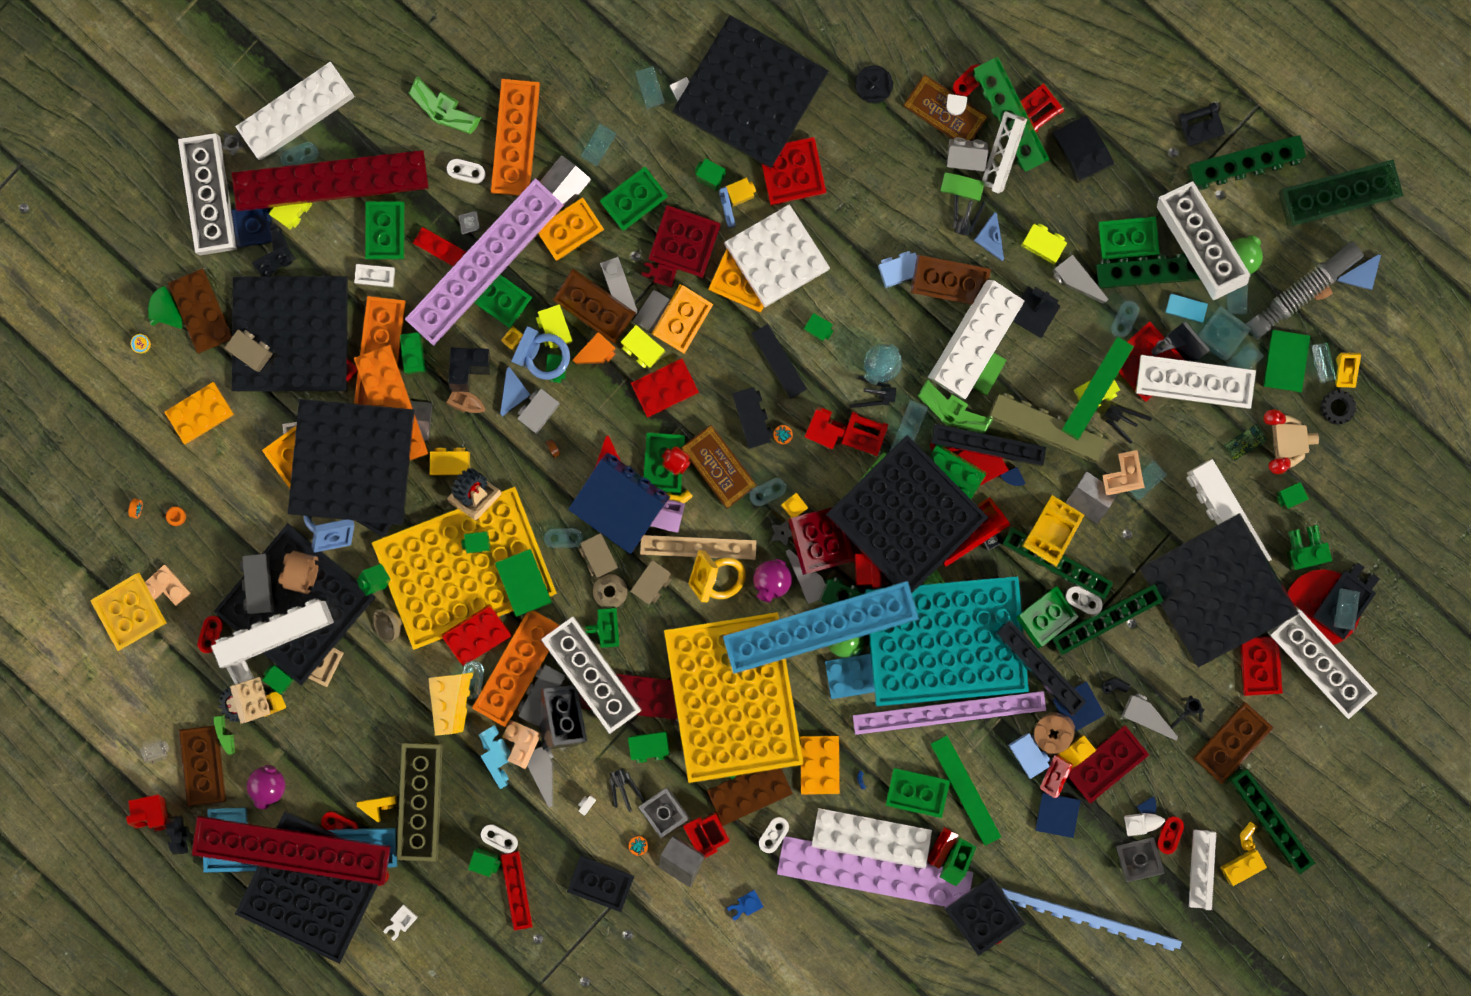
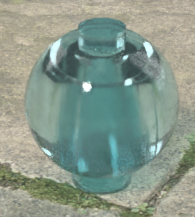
(882, 363)

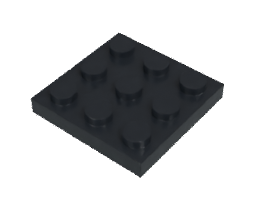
(985, 915)

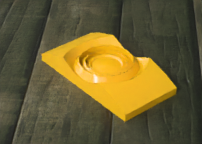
(1053, 530)

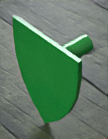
(164, 309)

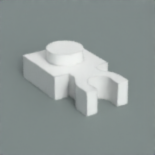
(402, 920)

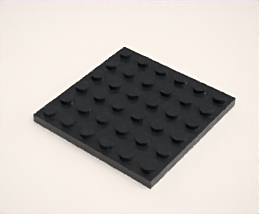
(750, 91)
(303, 326)
(351, 461)
(906, 515)
(333, 584)
(1219, 590)
(305, 906)

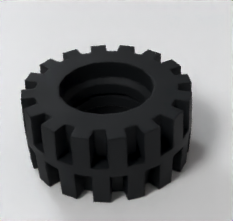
(1326, 407)

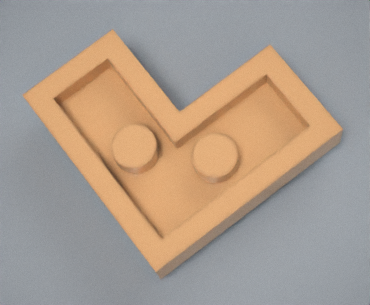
(1130, 476)
(166, 581)
(525, 742)

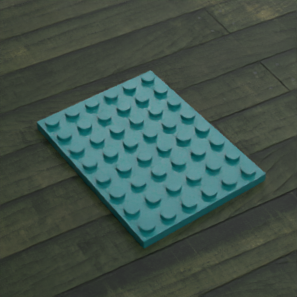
(951, 645)

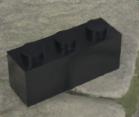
(752, 417)

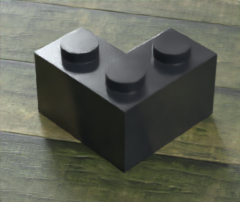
(464, 363)

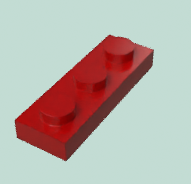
(438, 247)

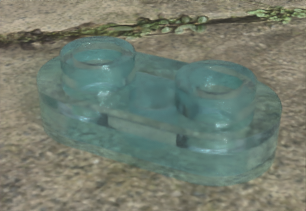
(299, 154)
(1125, 319)
(767, 491)
(563, 538)
(477, 678)

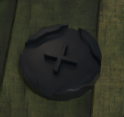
(874, 84)

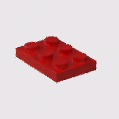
(664, 387)
(476, 635)

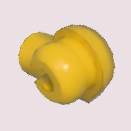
(683, 498)
(1246, 836)

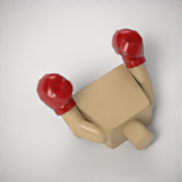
(1290, 440)

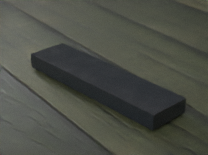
(779, 361)

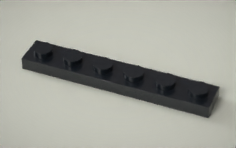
(988, 445)
(1040, 667)

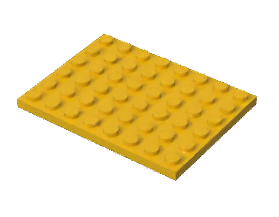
(443, 585)
(725, 718)

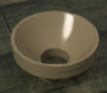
(620, 591)
(386, 624)

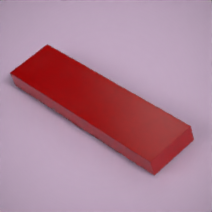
(516, 890)

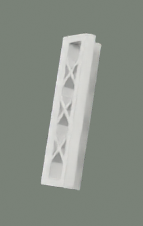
(1008, 153)
(1202, 869)

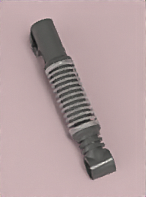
(1301, 292)

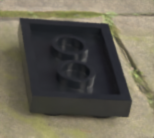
(600, 883)

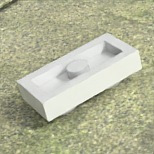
(374, 275)

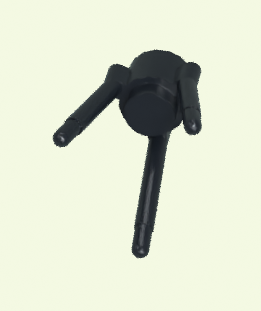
(963, 226)
(887, 394)
(1114, 414)
(1191, 708)
(619, 779)

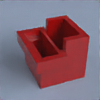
(823, 429)
(868, 574)
(148, 812)
(707, 834)

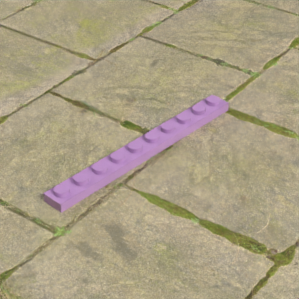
(949, 712)

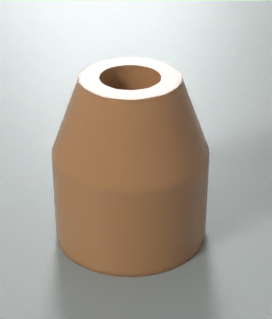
(1324, 294)

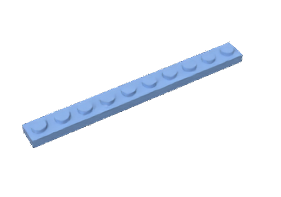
(1094, 921)

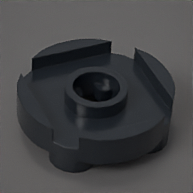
(179, 834)

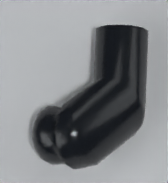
(1113, 684)

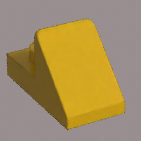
(1347, 369)
(371, 806)

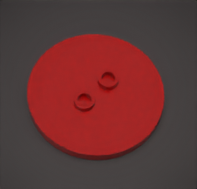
(1308, 593)

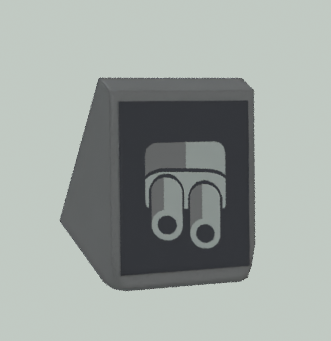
(469, 223)
(993, 542)

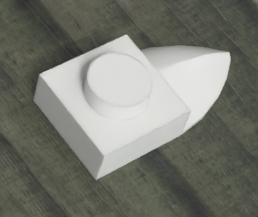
(1142, 823)

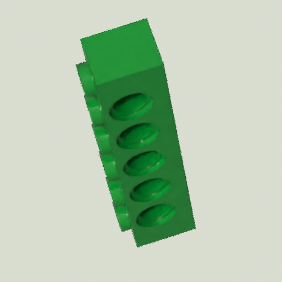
(1012, 103)

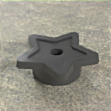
(232, 138)
(777, 535)

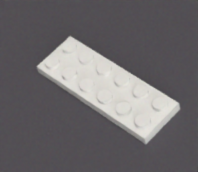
(1195, 381)
(871, 838)

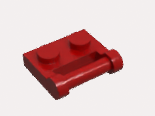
(1037, 101)
(863, 440)

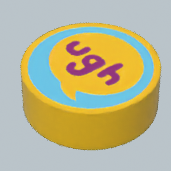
(140, 343)

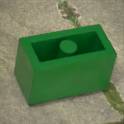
(710, 174)
(412, 353)
(649, 746)
(484, 862)
(958, 862)

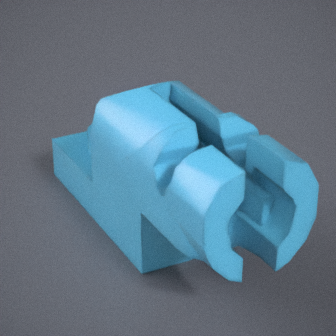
(497, 755)

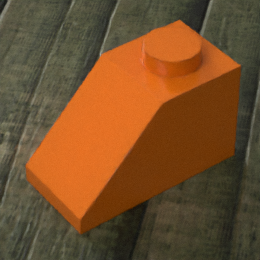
(596, 351)

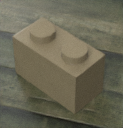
(248, 350)
(598, 555)
(651, 582)

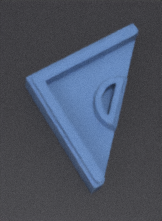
(727, 207)
(990, 238)
(1363, 275)
(513, 393)

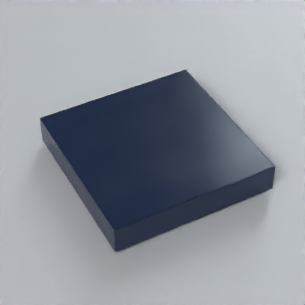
(252, 227)
(1089, 711)
(1057, 815)

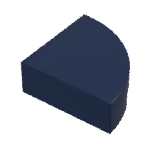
(1013, 477)
(1148, 806)

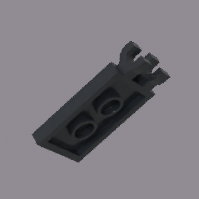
(1347, 580)

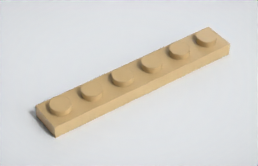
(689, 547)

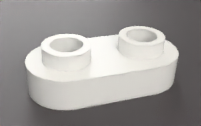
(466, 171)
(1083, 600)
(774, 835)
(498, 840)

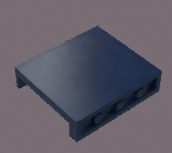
(619, 502)

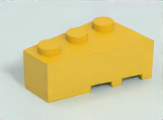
(449, 702)

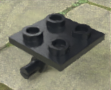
(280, 257)
(1037, 311)
(1184, 341)

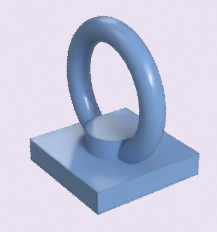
(529, 348)
(331, 534)

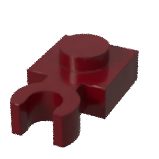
(663, 274)

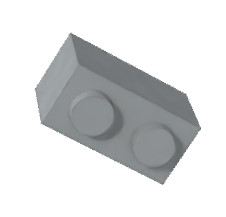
(967, 154)
(538, 410)

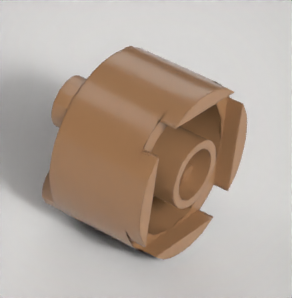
(299, 572)
(1053, 743)

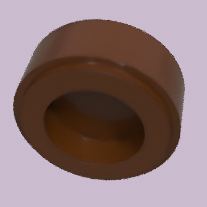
(553, 449)

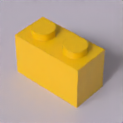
(449, 462)
(1243, 867)

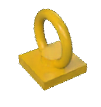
(705, 574)

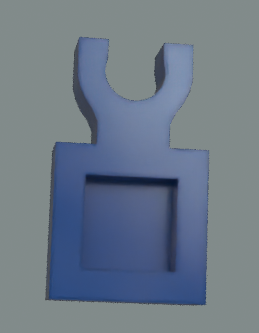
(748, 903)

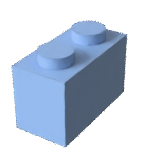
(898, 270)
(1029, 755)

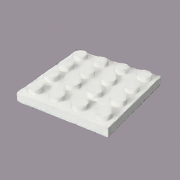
(777, 255)

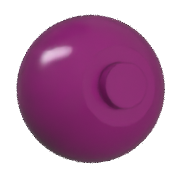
(772, 580)
(265, 786)

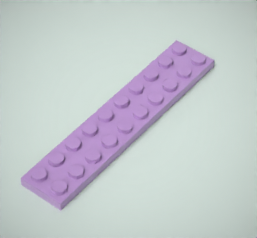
(484, 262)
(868, 874)

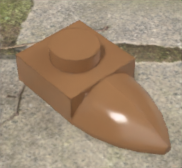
(465, 402)

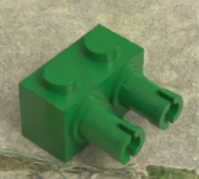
(1314, 554)

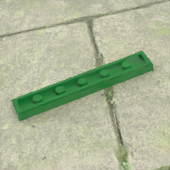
(1097, 388)
(965, 790)

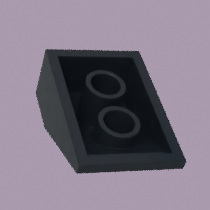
(1083, 149)
(561, 718)

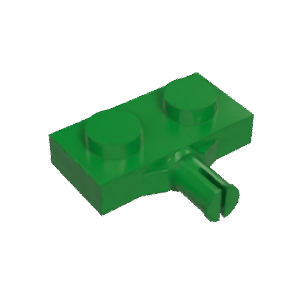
(606, 628)

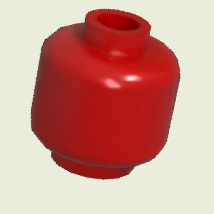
(675, 460)

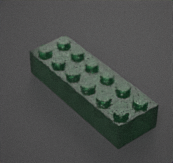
(1340, 193)

